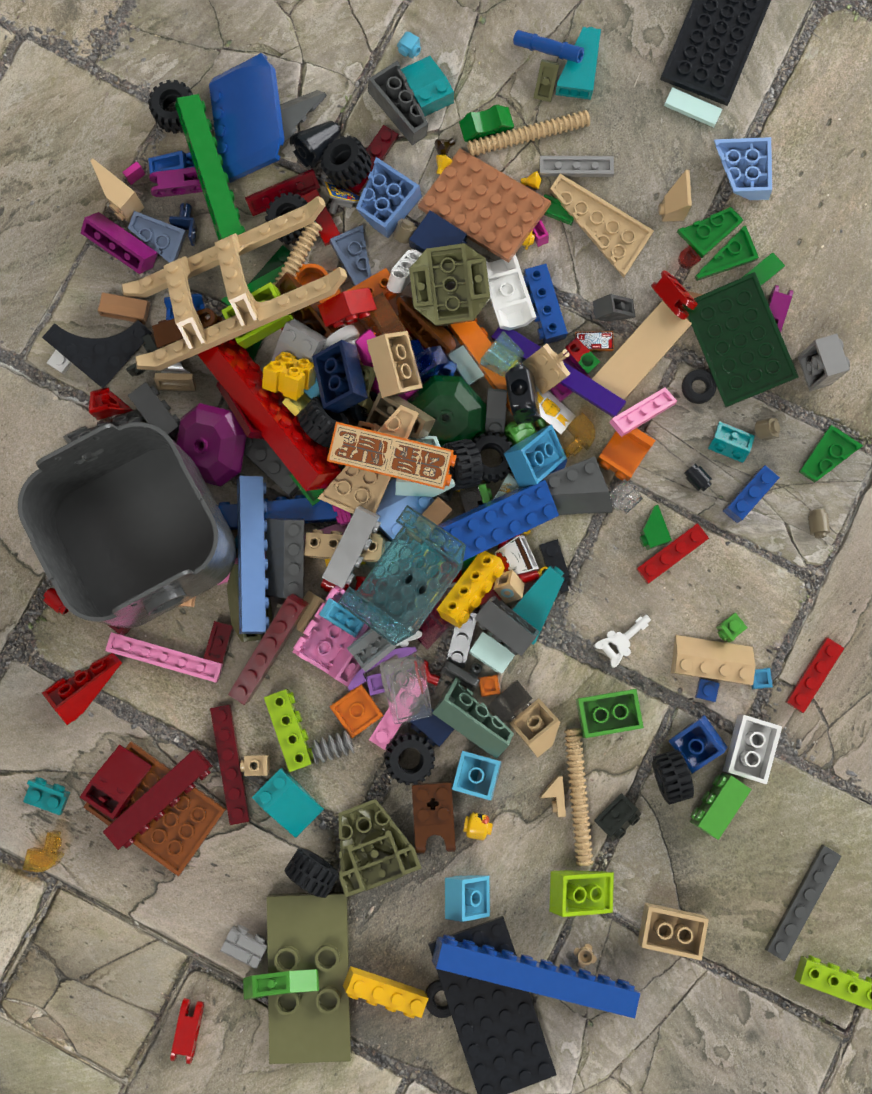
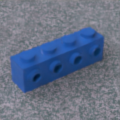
(545, 304)

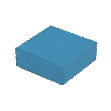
(762, 679)

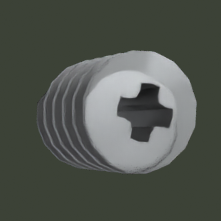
(332, 747)

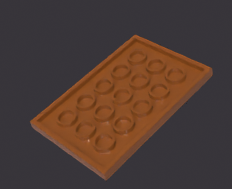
(181, 830)

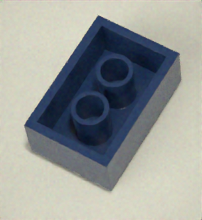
(339, 376)

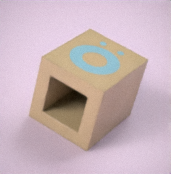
(509, 586)

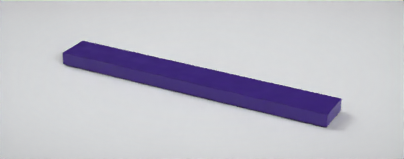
(576, 381)

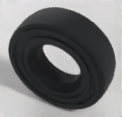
(695, 397)
(432, 1007)

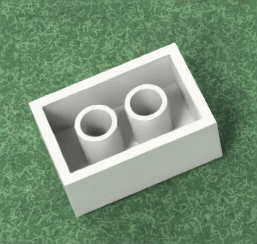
(752, 748)

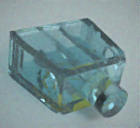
(502, 355)

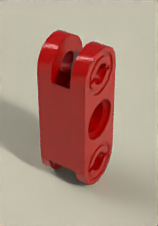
(674, 294)
(187, 1031)

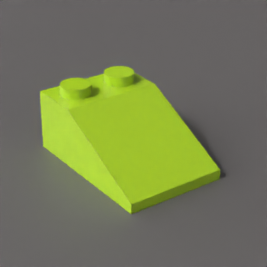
(581, 892)

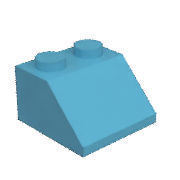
(476, 775)
(467, 897)

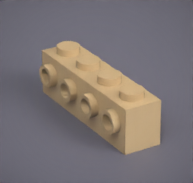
(324, 545)

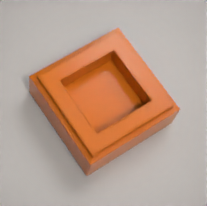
(489, 685)

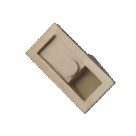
(556, 790)

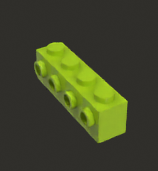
(289, 730)
(834, 981)

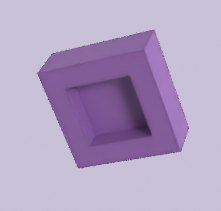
(375, 684)

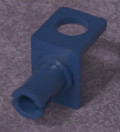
(185, 222)

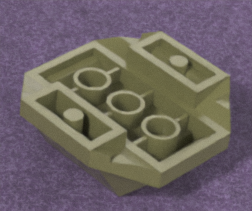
(450, 264)

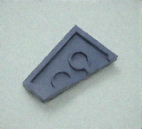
(158, 235)
(352, 254)

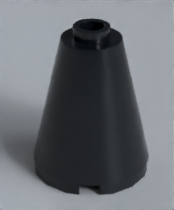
(313, 141)

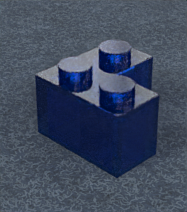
(428, 360)

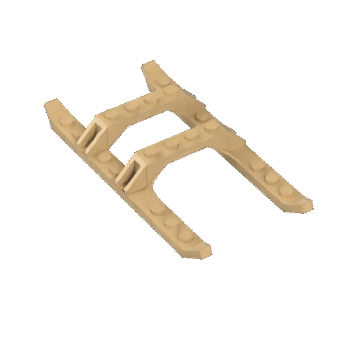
(248, 311)

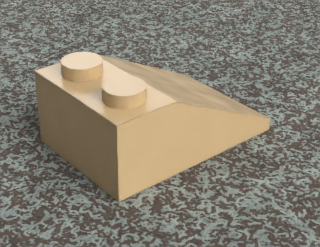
(120, 196)

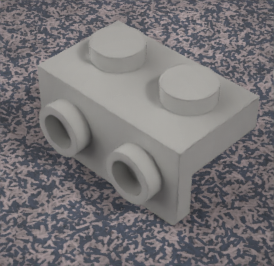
(370, 649)

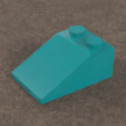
(429, 85)
(287, 802)

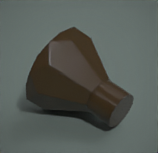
(442, 146)

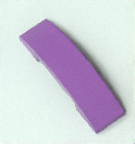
(360, 679)

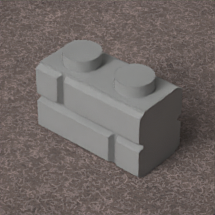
(245, 946)

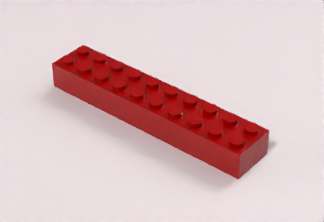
(267, 413)

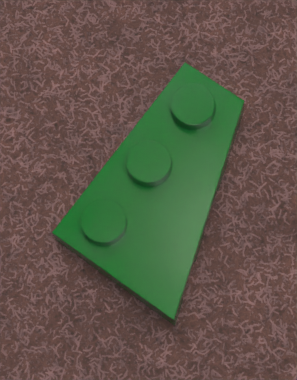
(709, 232)
(828, 453)

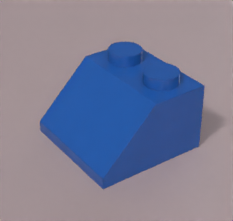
(698, 743)

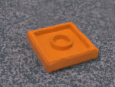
(356, 711)

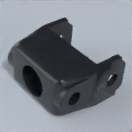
(522, 395)

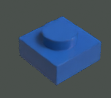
(707, 690)

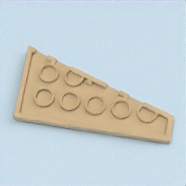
(610, 229)
(365, 488)

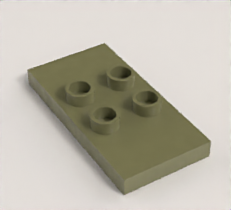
(309, 935)

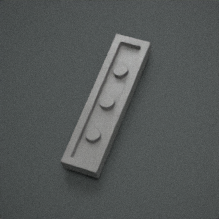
(576, 166)

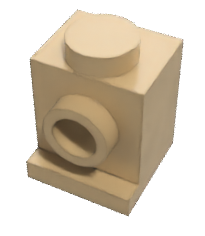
(263, 765)

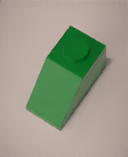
(654, 530)

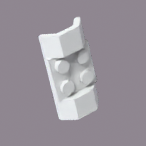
(509, 294)

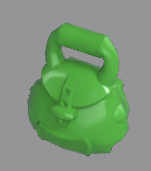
(519, 432)

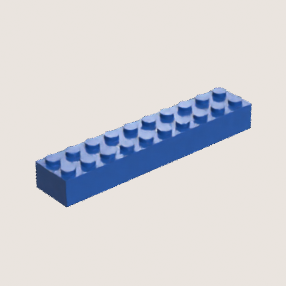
(535, 977)

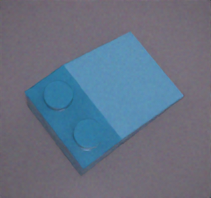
(535, 457)

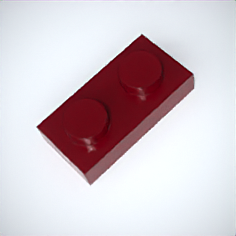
(218, 642)

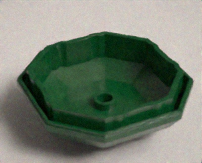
(459, 401)

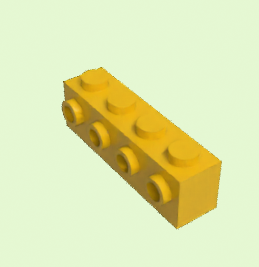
(471, 588)
(385, 992)

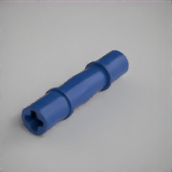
(548, 46)

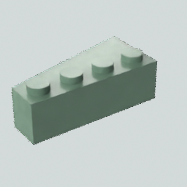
(472, 719)

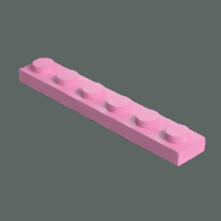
(164, 657)

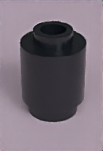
(698, 477)

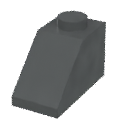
(613, 308)
(496, 411)

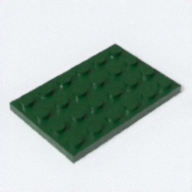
(741, 340)

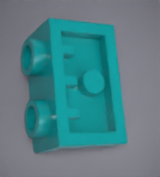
(731, 442)
(46, 796)

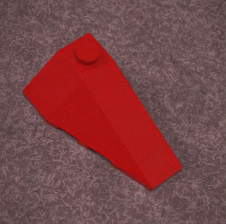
(75, 694)

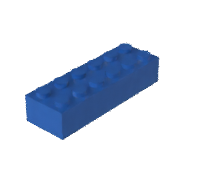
(502, 518)

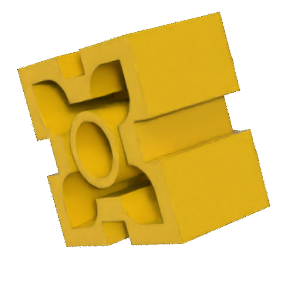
(289, 375)

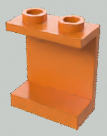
(625, 453)

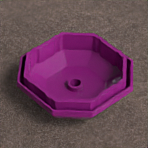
(222, 441)

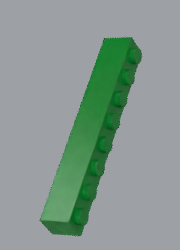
(208, 166)

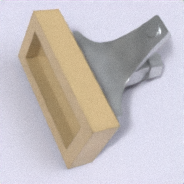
(175, 379)

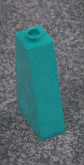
(579, 78)
(539, 600)

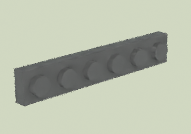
(803, 902)

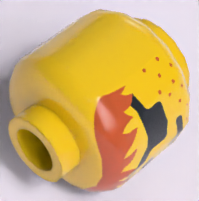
(477, 826)

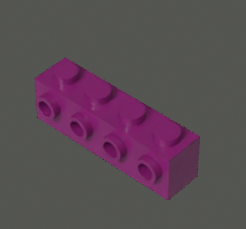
(118, 242)

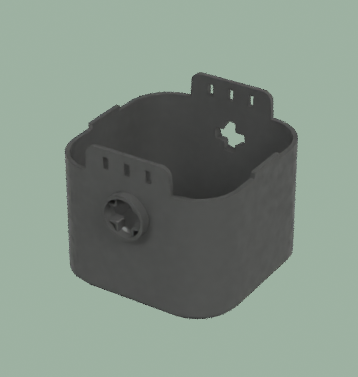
(125, 525)

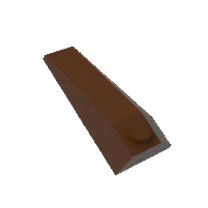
(308, 315)

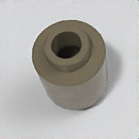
(818, 523)

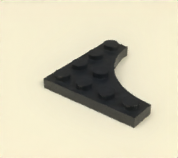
(98, 356)

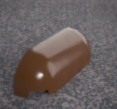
(422, 328)

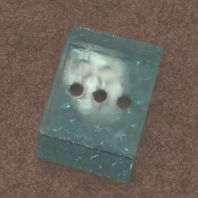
(385, 600)

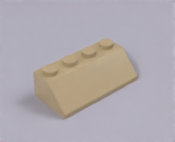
(713, 660)

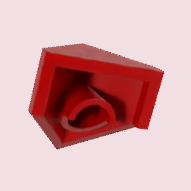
(106, 404)

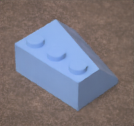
(747, 166)
(393, 505)

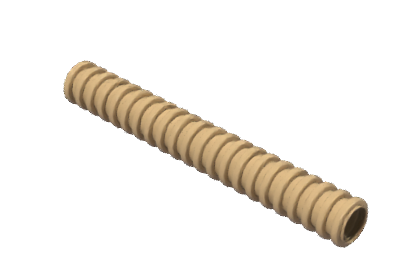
(529, 133)
(300, 250)
(578, 797)

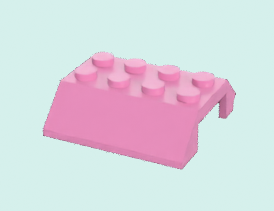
(327, 645)

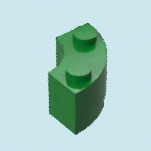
(486, 123)

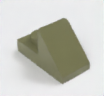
(546, 80)

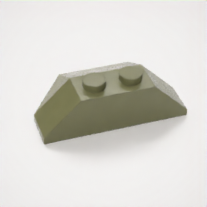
(233, 598)

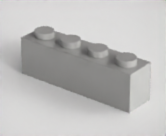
(351, 546)

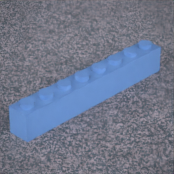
(252, 555)

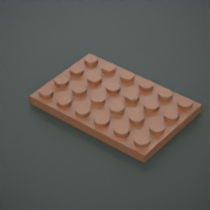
(485, 204)

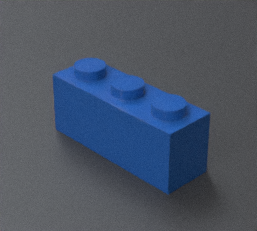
(751, 494)

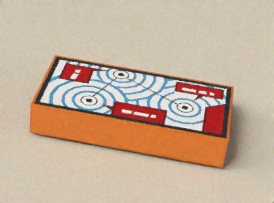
(597, 341)

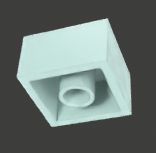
(491, 652)

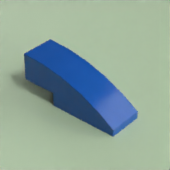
(170, 161)

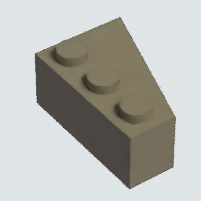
(385, 407)

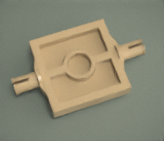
(547, 367)

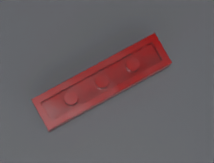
(672, 553)
(814, 675)

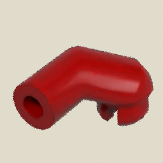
(431, 678)

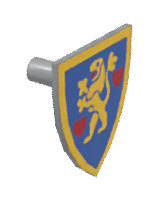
(340, 197)

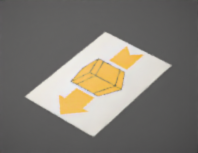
(554, 411)

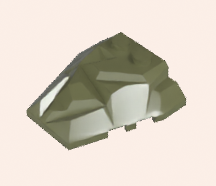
(372, 849)

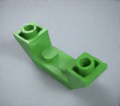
(280, 983)

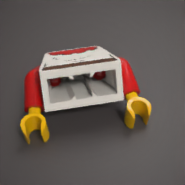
(518, 557)

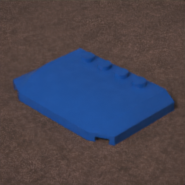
(247, 117)

